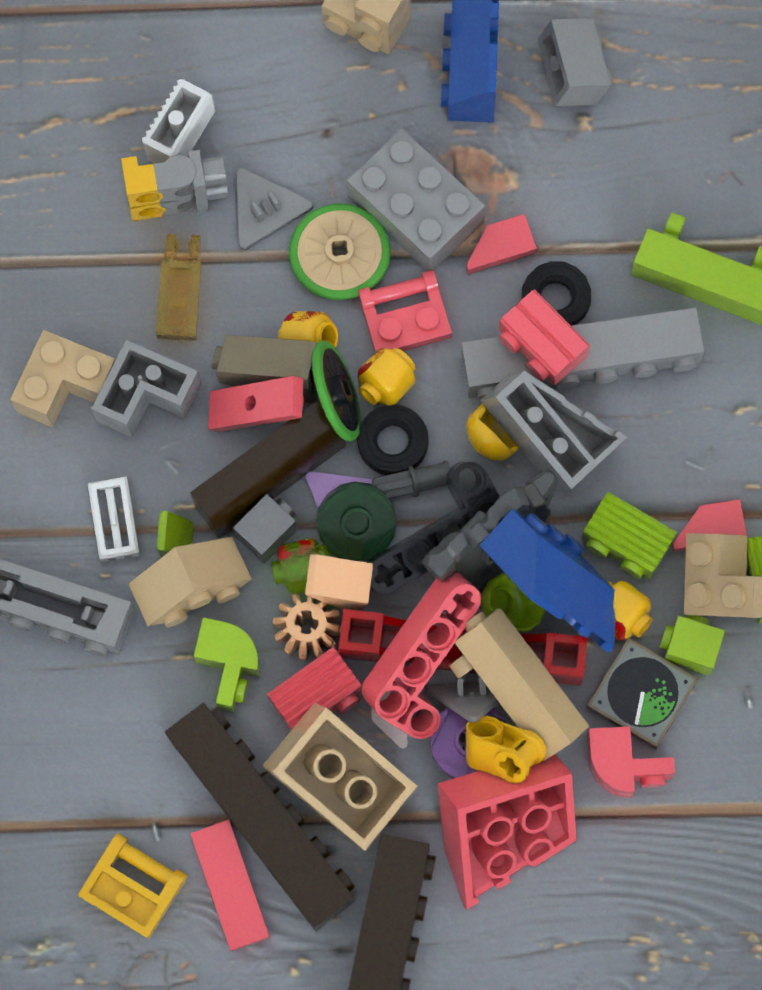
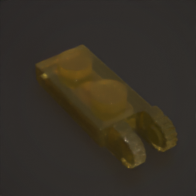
(179, 292)

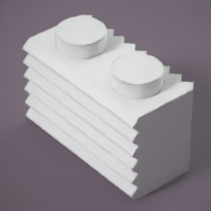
(179, 122)

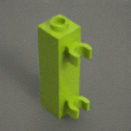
(699, 272)

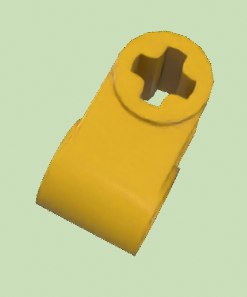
(498, 749)

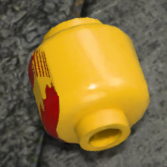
(309, 326)
(386, 376)
(630, 611)

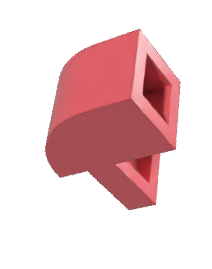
(616, 769)

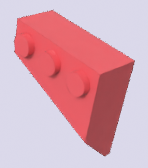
(503, 826)

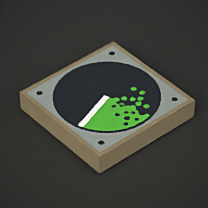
(642, 693)

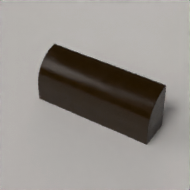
(267, 469)

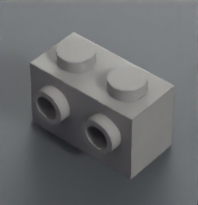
(574, 62)

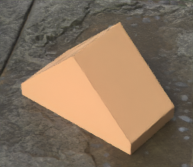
(339, 582)

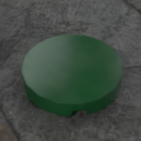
(356, 521)

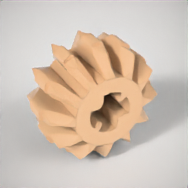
(292, 631)

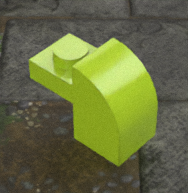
(233, 651)

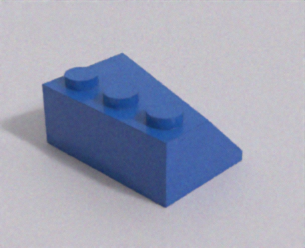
(471, 60)
(554, 574)

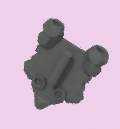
(461, 549)

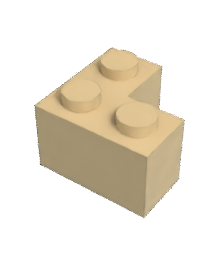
(372, 22)
(54, 372)
(718, 579)
(188, 580)

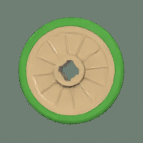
(339, 275)

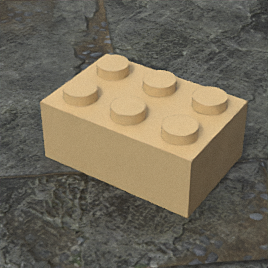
(340, 775)

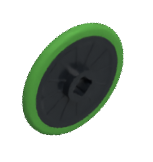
(336, 391)

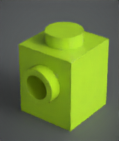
(692, 643)

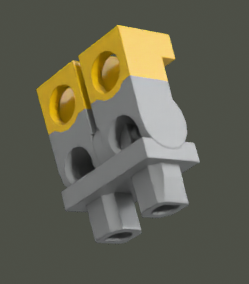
(173, 185)

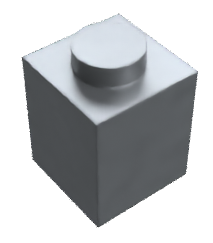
(266, 527)

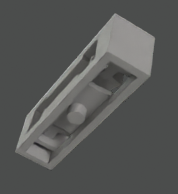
(110, 625)

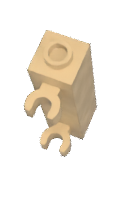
(518, 680)

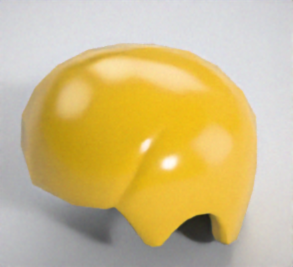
(488, 436)

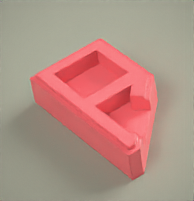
(502, 243)
(713, 519)

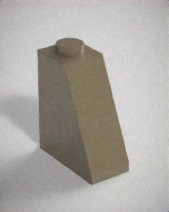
(261, 359)

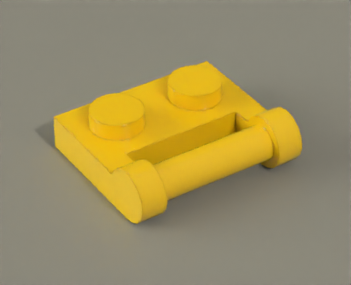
(124, 897)

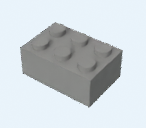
(416, 200)

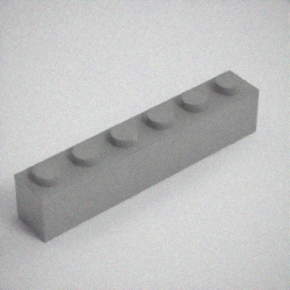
(617, 348)

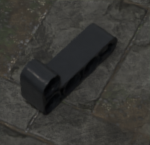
(432, 534)

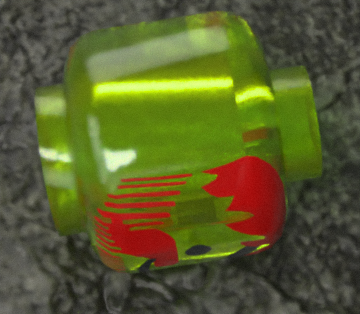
(294, 562)

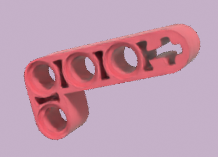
(428, 651)

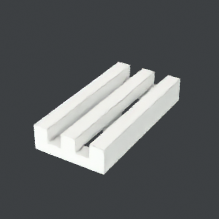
(118, 551)

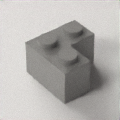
(140, 379)

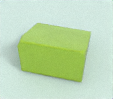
(173, 532)

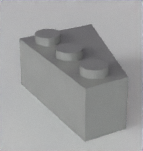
(550, 428)

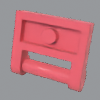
(409, 325)

